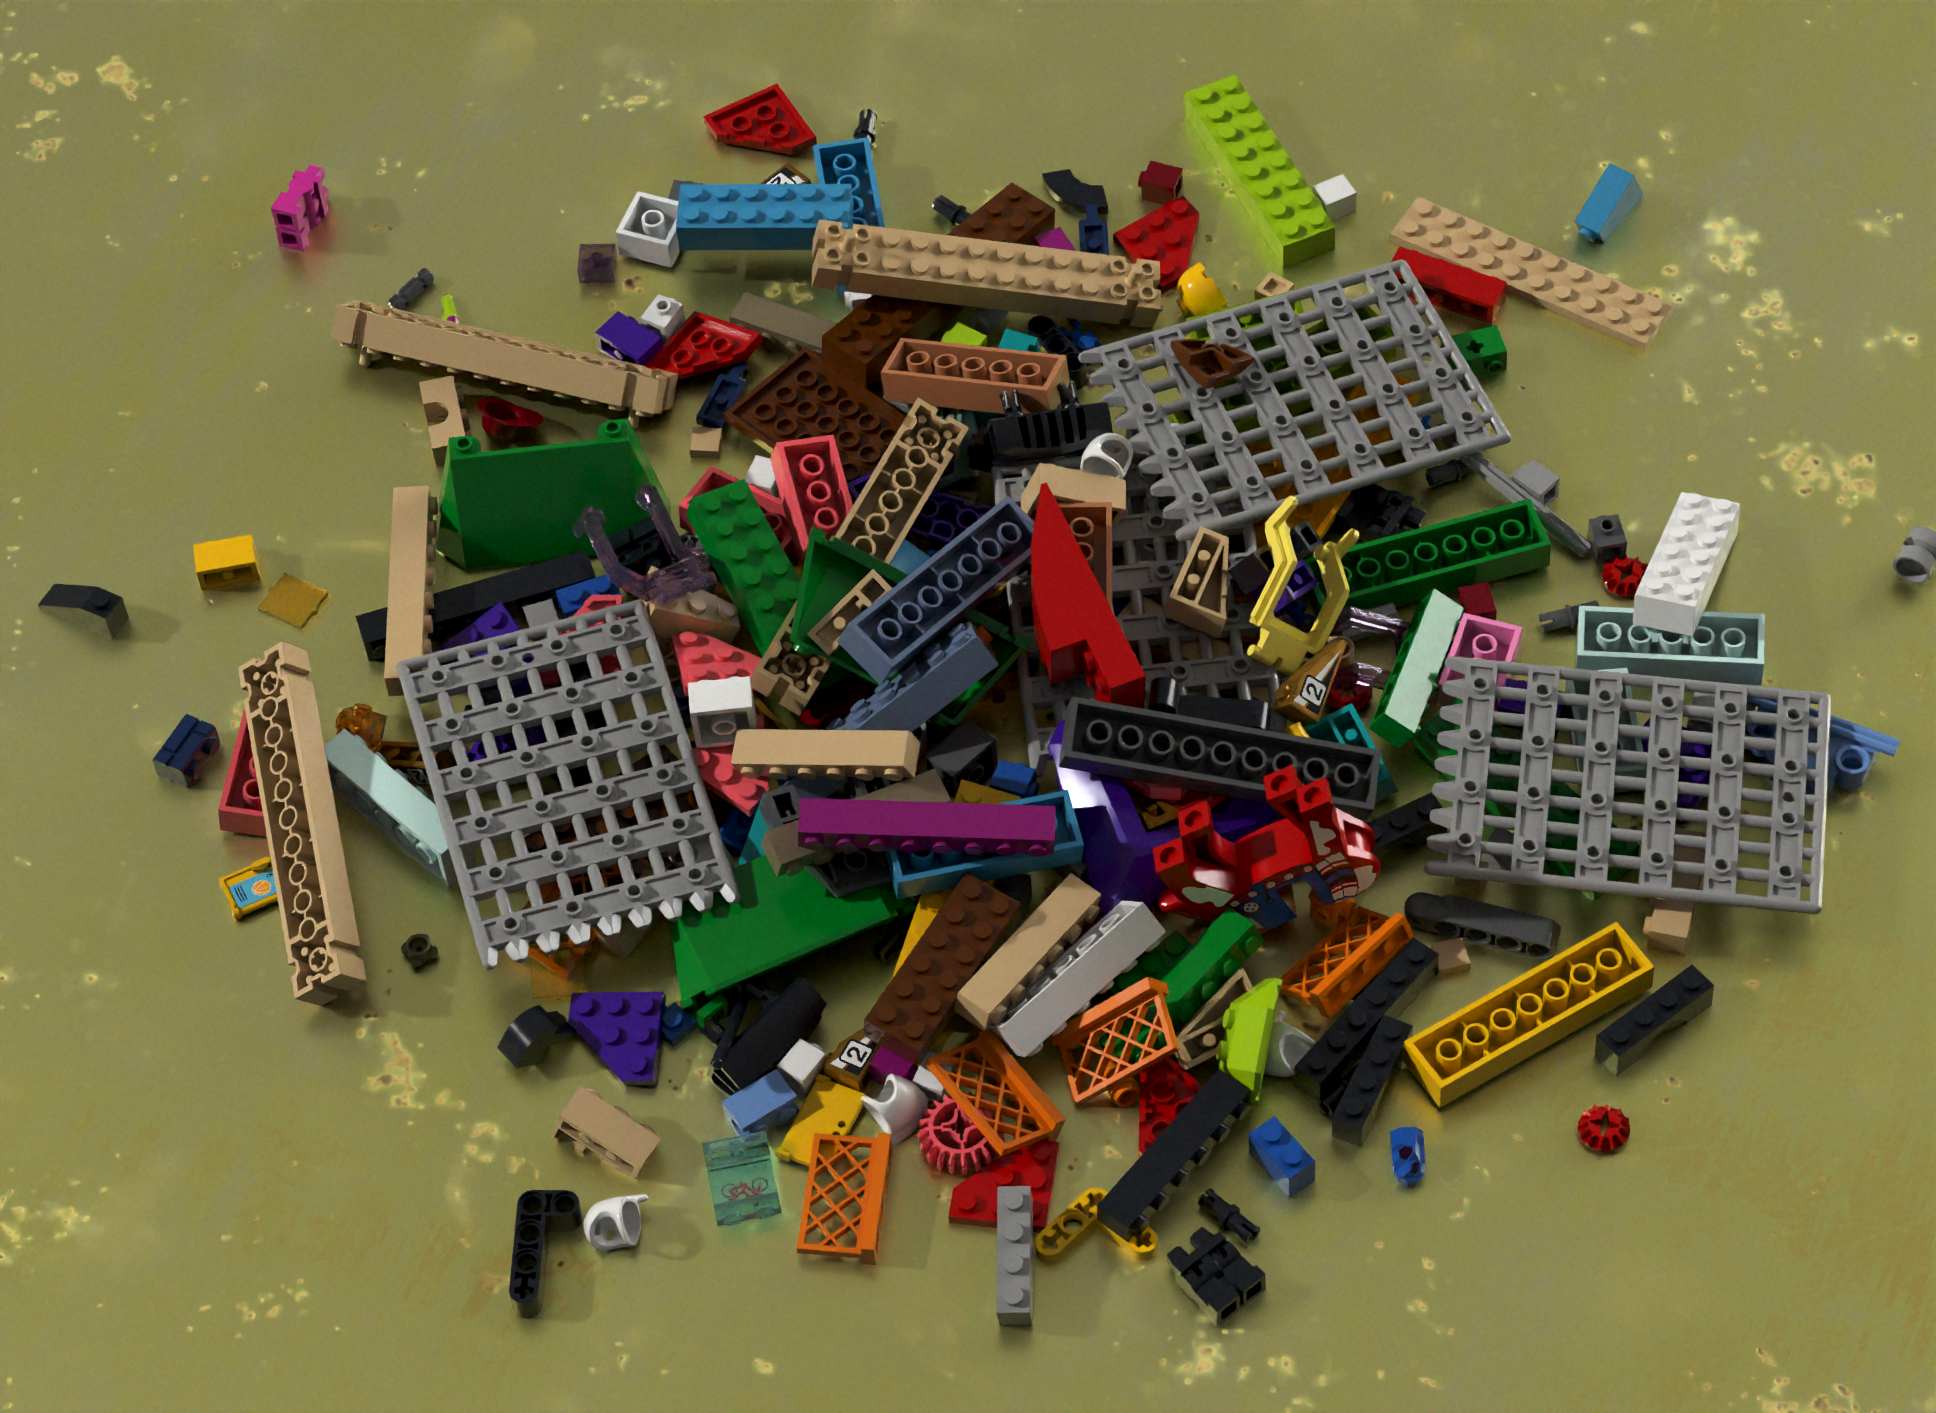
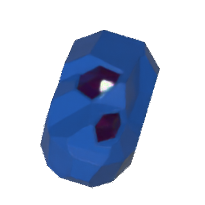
(1407, 1155)

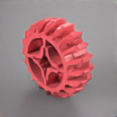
(941, 1130)

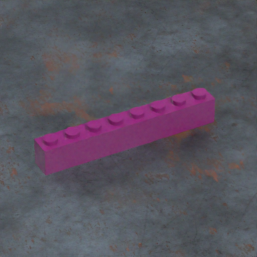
(926, 826)

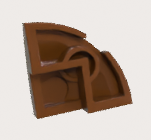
(1210, 363)

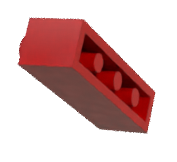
(1455, 286)

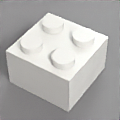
(649, 230)
(720, 710)

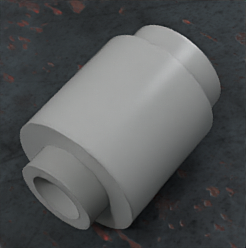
(987, 320)

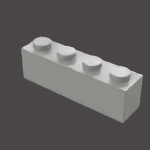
(1014, 1255)

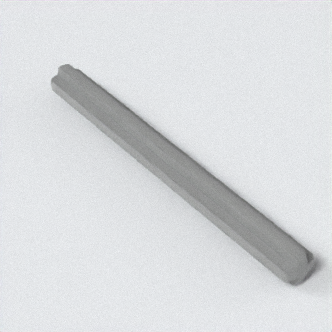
(1516, 493)

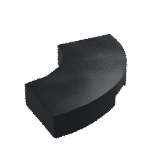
(1071, 191)

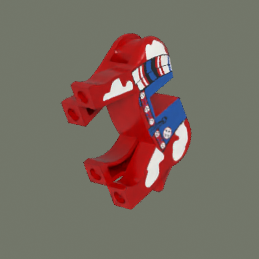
(1259, 869)

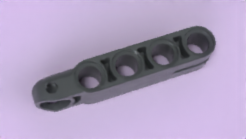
(1484, 924)

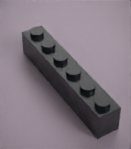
(1351, 1033)
(1173, 1156)

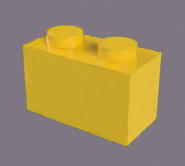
(226, 562)

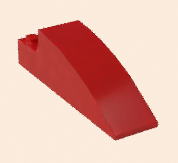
(1073, 616)

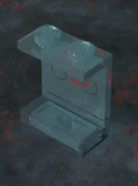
(741, 1178)

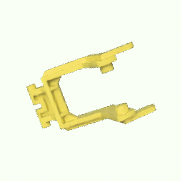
(1276, 636)

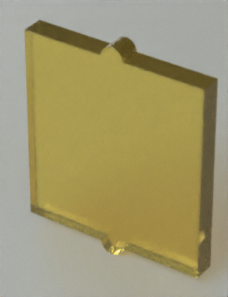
(293, 601)
(557, 973)

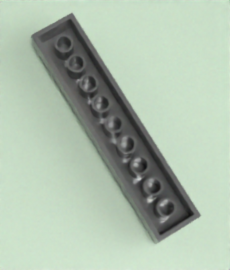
(1210, 754)

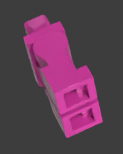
(300, 208)

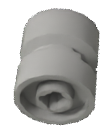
(1917, 556)

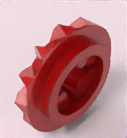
(1613, 573)
(1360, 697)
(1613, 1138)

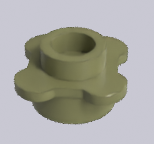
(417, 942)

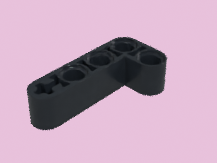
(1241, 712)
(535, 1253)

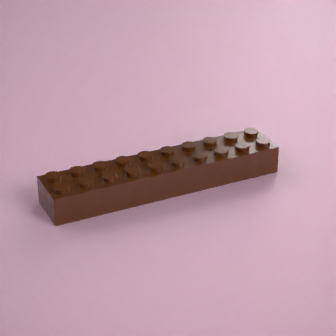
(870, 333)

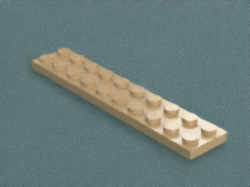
(1533, 273)

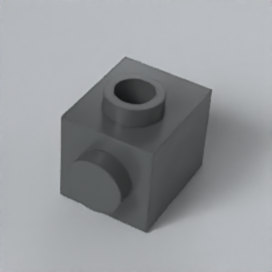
(1606, 538)

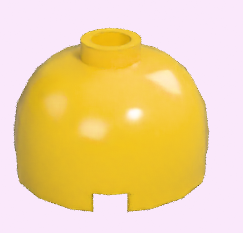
(1198, 292)

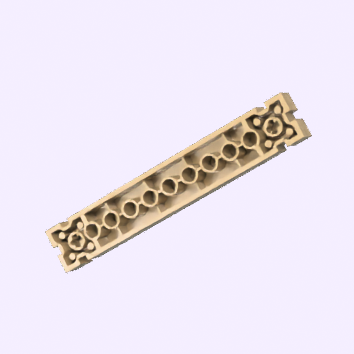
(985, 274)
(504, 357)
(874, 526)
(301, 825)

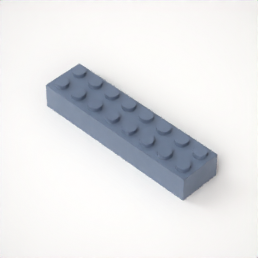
(940, 591)
(912, 696)

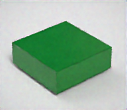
(716, 1008)

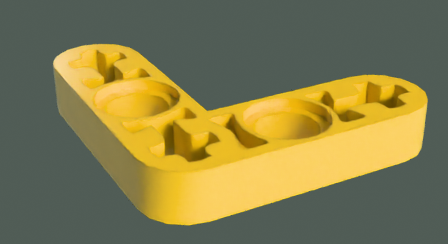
(1070, 1239)

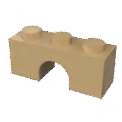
(442, 403)

